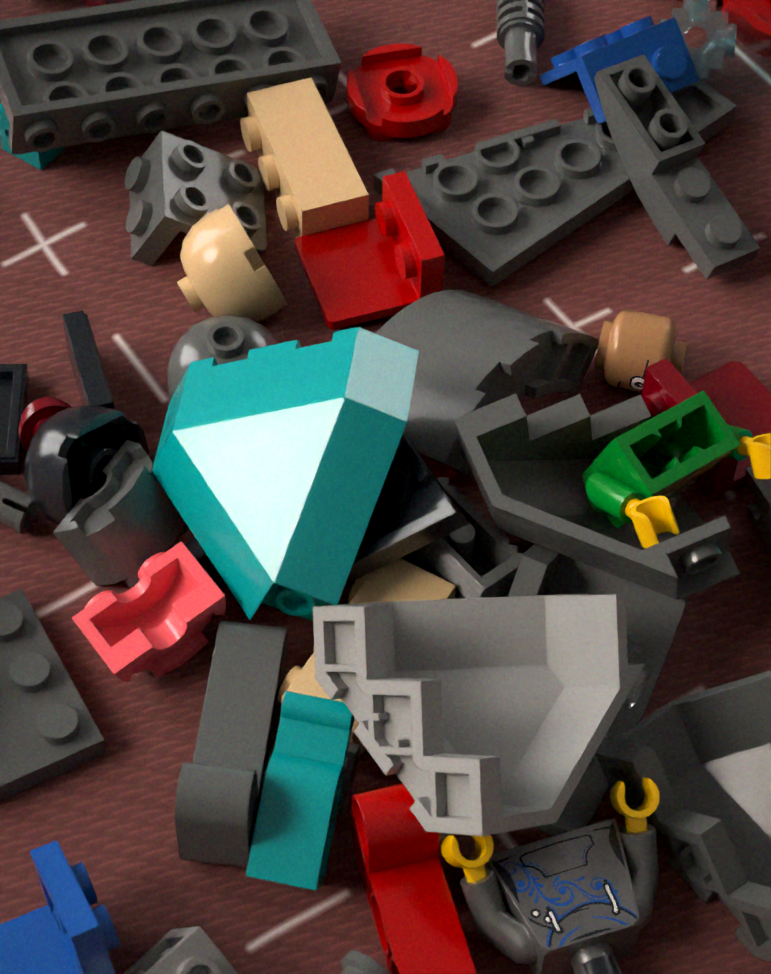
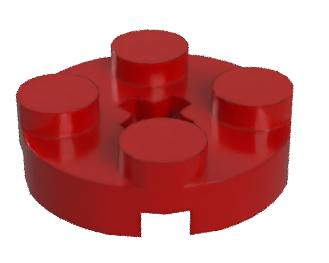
(390, 115)

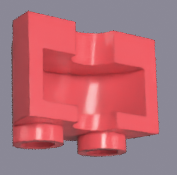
(155, 621)

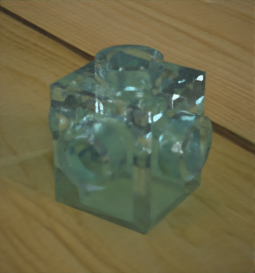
(720, 34)

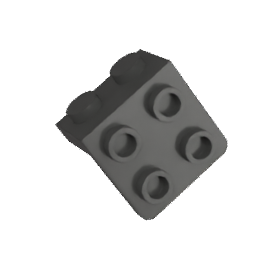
(180, 185)

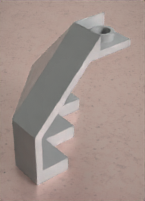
(480, 699)

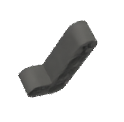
(234, 743)

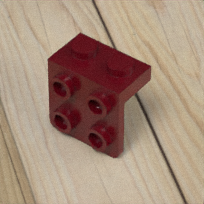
(735, 394)

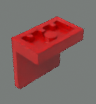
(374, 264)

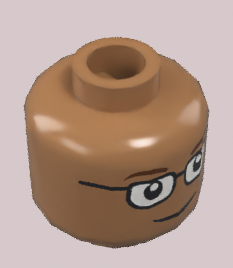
(635, 343)

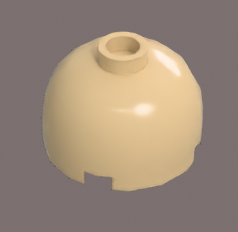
(227, 270)

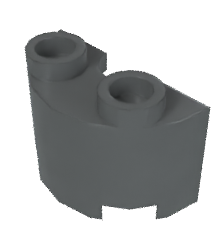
(122, 520)

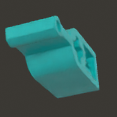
(301, 792)

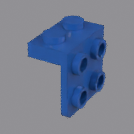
(659, 43)
(64, 933)

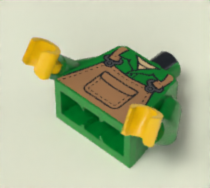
(664, 458)

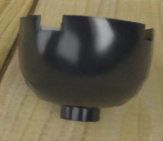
(70, 454)

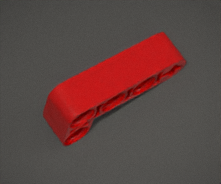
(406, 886)

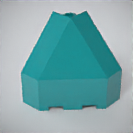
(286, 461)

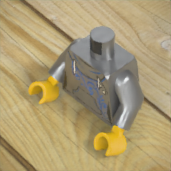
(568, 897)

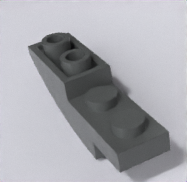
(664, 167)

